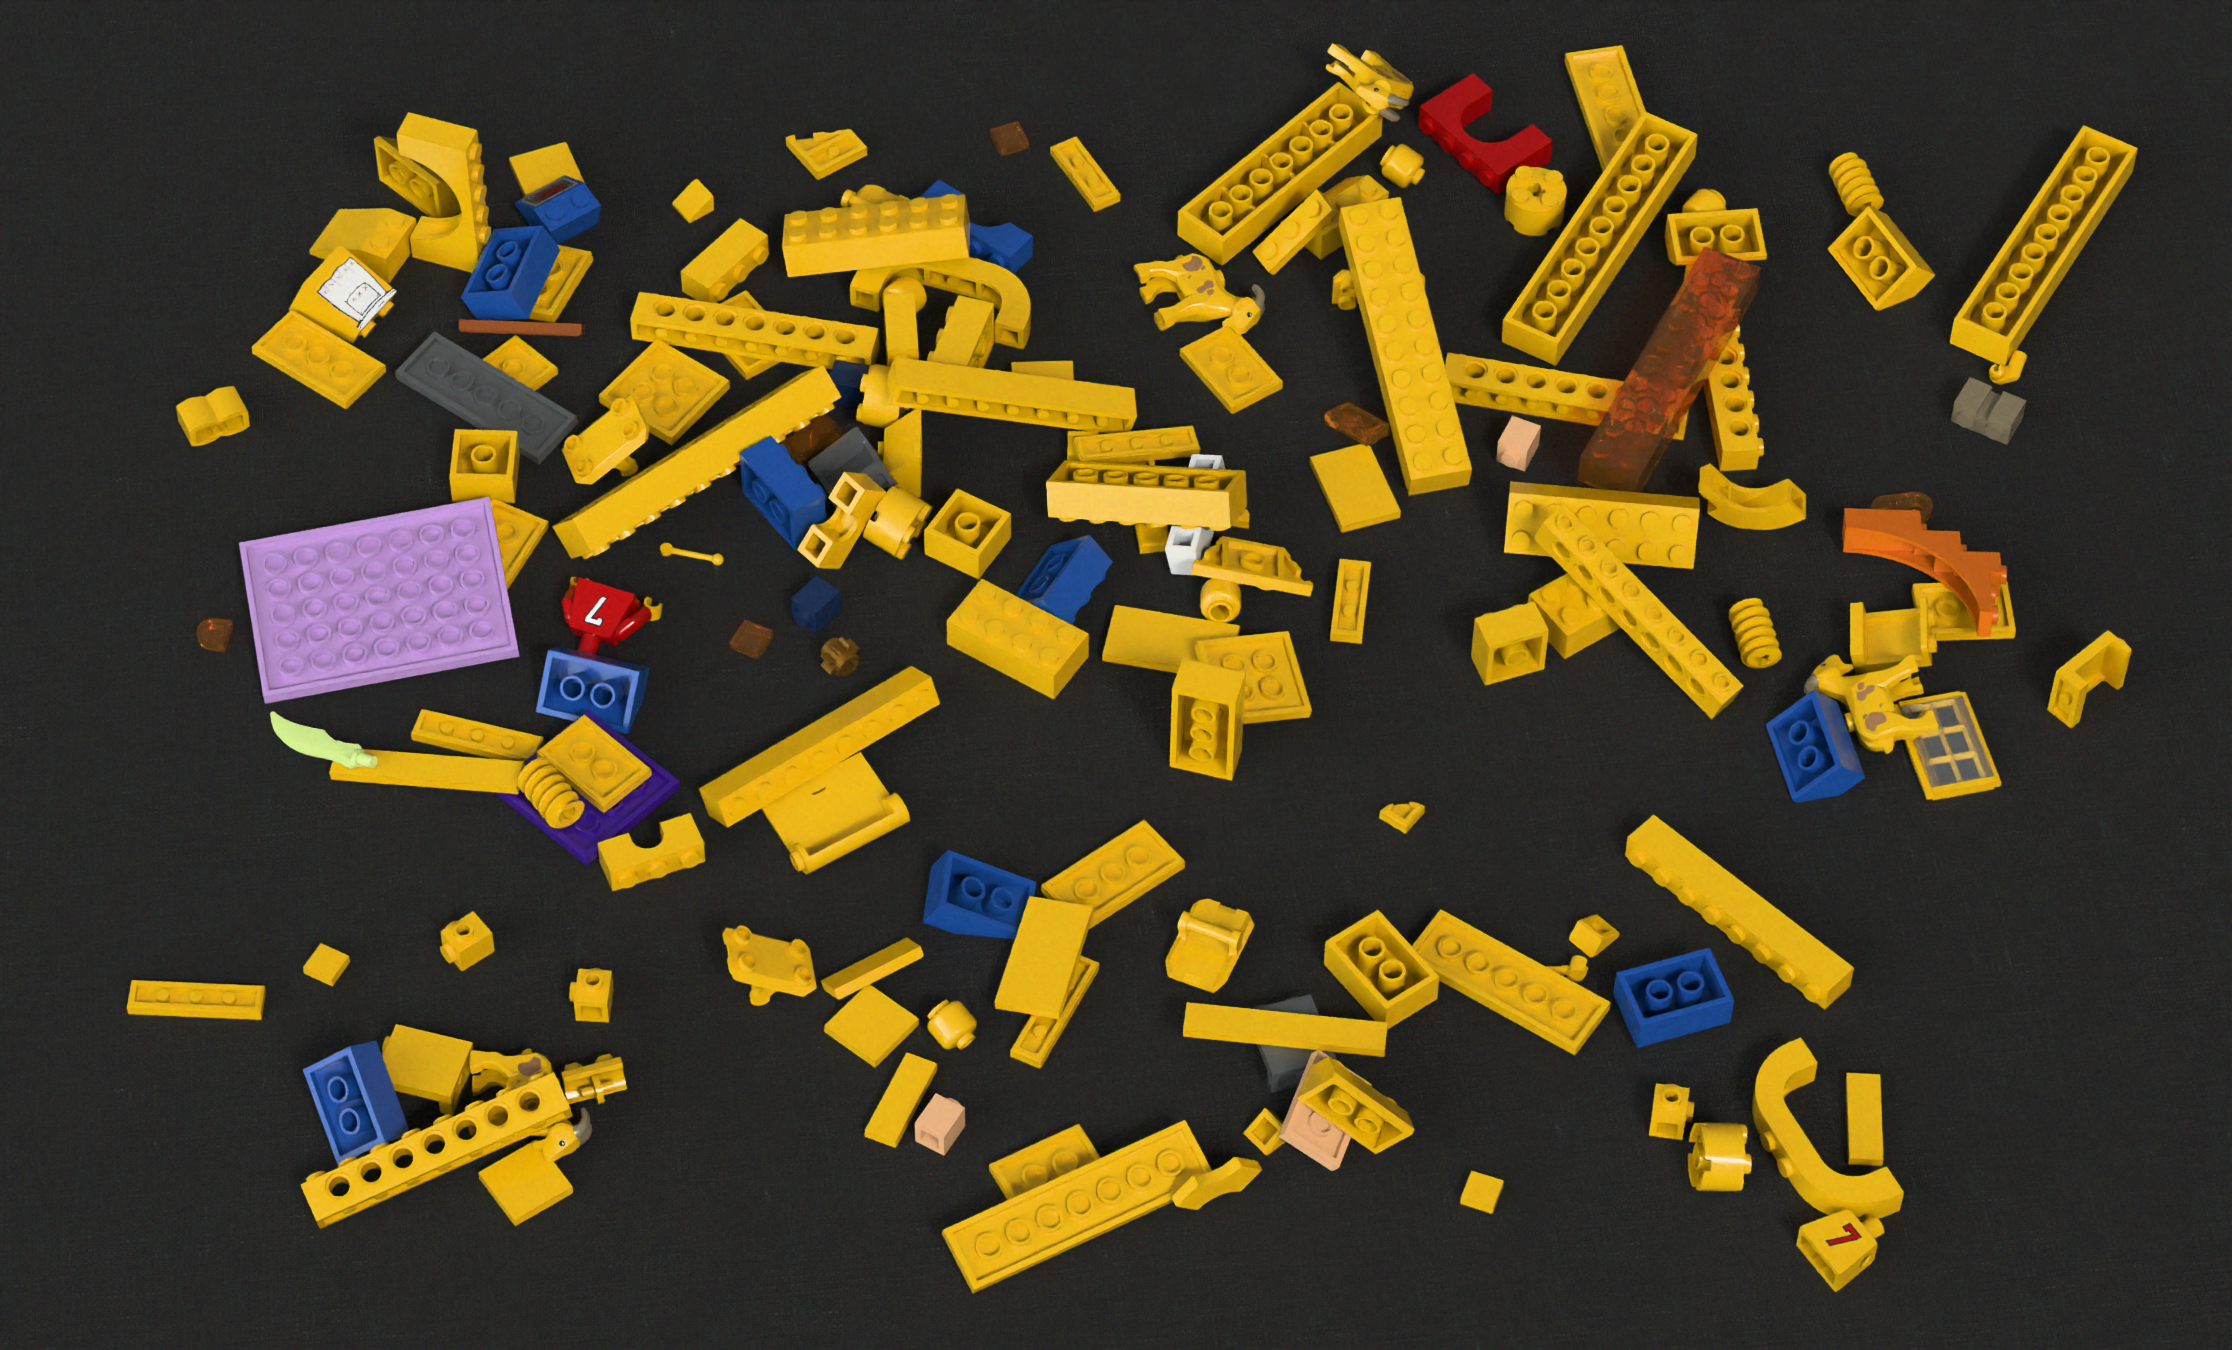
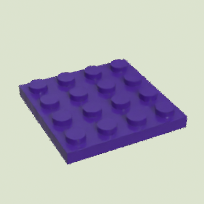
(594, 825)

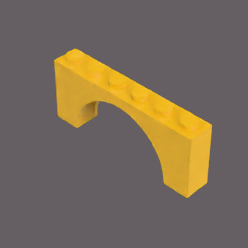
(455, 156)

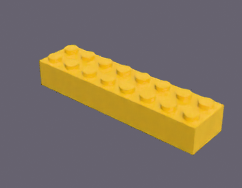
(1278, 174)

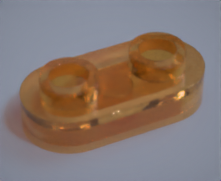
(1906, 501)

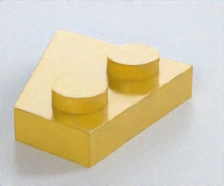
(827, 151)

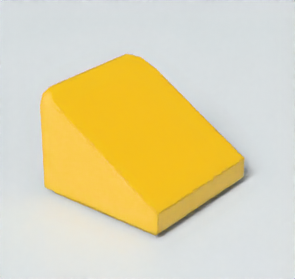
(694, 201)
(1593, 935)
(1265, 1131)

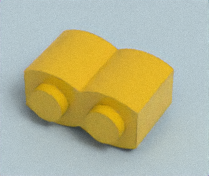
(212, 416)

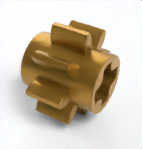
(840, 656)

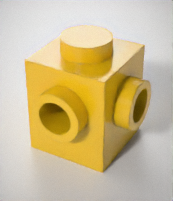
(466, 941)
(592, 995)
(1670, 1111)

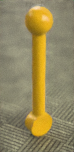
(666, 550)

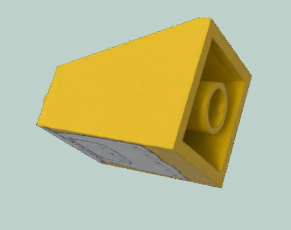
(344, 296)

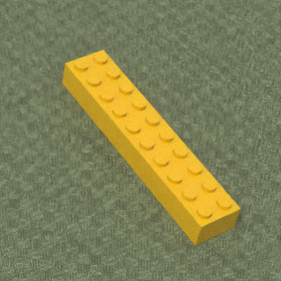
(1599, 238)
(2043, 246)
(1404, 346)
(696, 464)

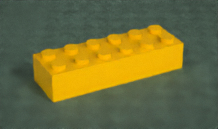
(876, 235)
(1146, 494)
(1630, 524)

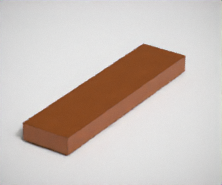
(521, 328)

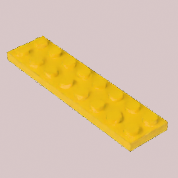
(1074, 1207)

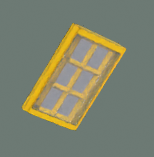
(1956, 756)

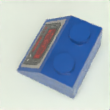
(562, 208)

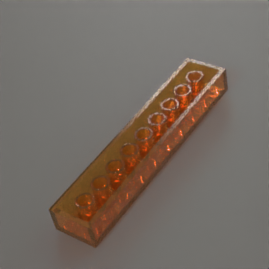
(1669, 373)

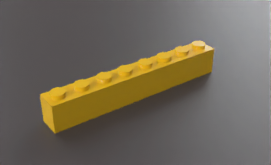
(1010, 396)
(819, 746)
(1739, 912)

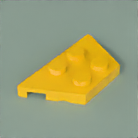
(1253, 565)

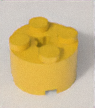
(1535, 200)
(875, 406)
(897, 520)
(1718, 1156)

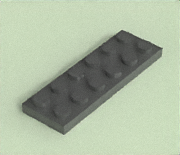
(485, 396)

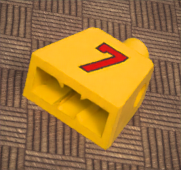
(1840, 1245)

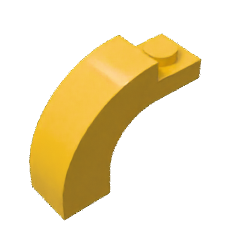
(1751, 507)

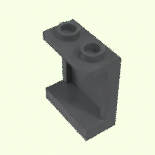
(854, 455)
(1287, 1064)

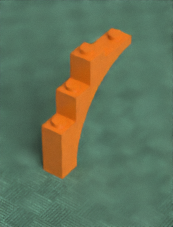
(1903, 538)

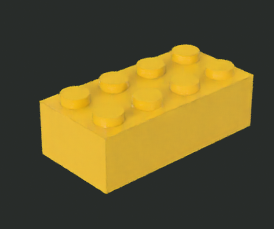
(1017, 638)
(1207, 719)

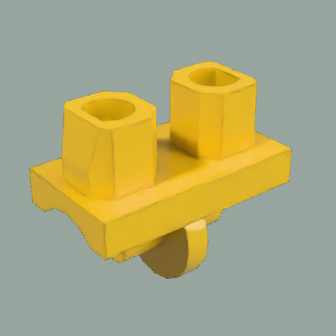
(593, 1080)

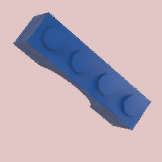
(1000, 245)

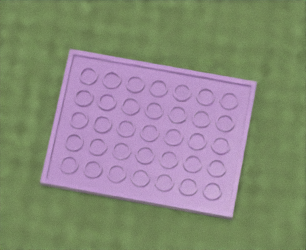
(378, 600)

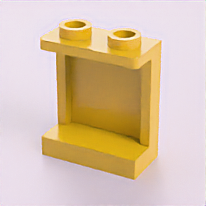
(1887, 637)
(2100, 661)
(428, 1065)

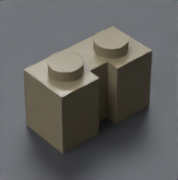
(1987, 411)

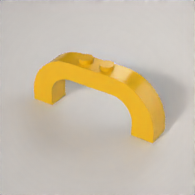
(961, 276)
(1797, 1159)

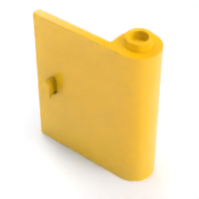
(835, 814)

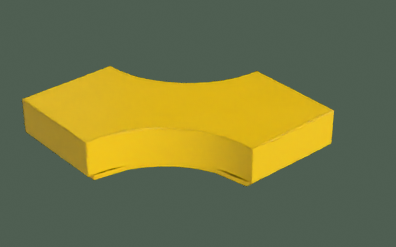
(1204, 1187)

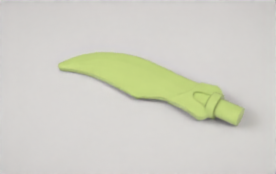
(319, 744)

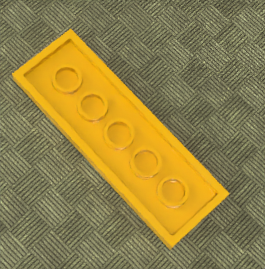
(1605, 96)
(1510, 982)

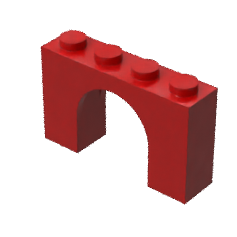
(1492, 163)

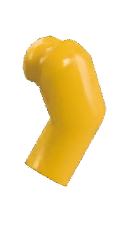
(2010, 372)

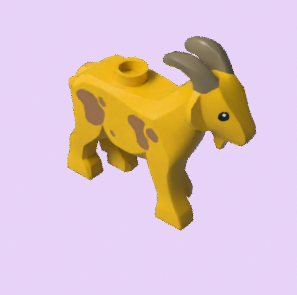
(1373, 80)
(1199, 292)
(1871, 700)
(515, 1071)

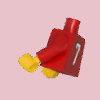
(604, 613)

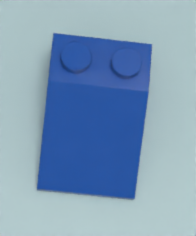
(975, 897)

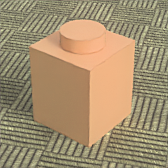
(1518, 443)
(940, 1124)

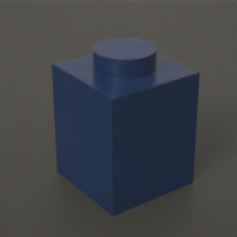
(847, 380)
(815, 604)

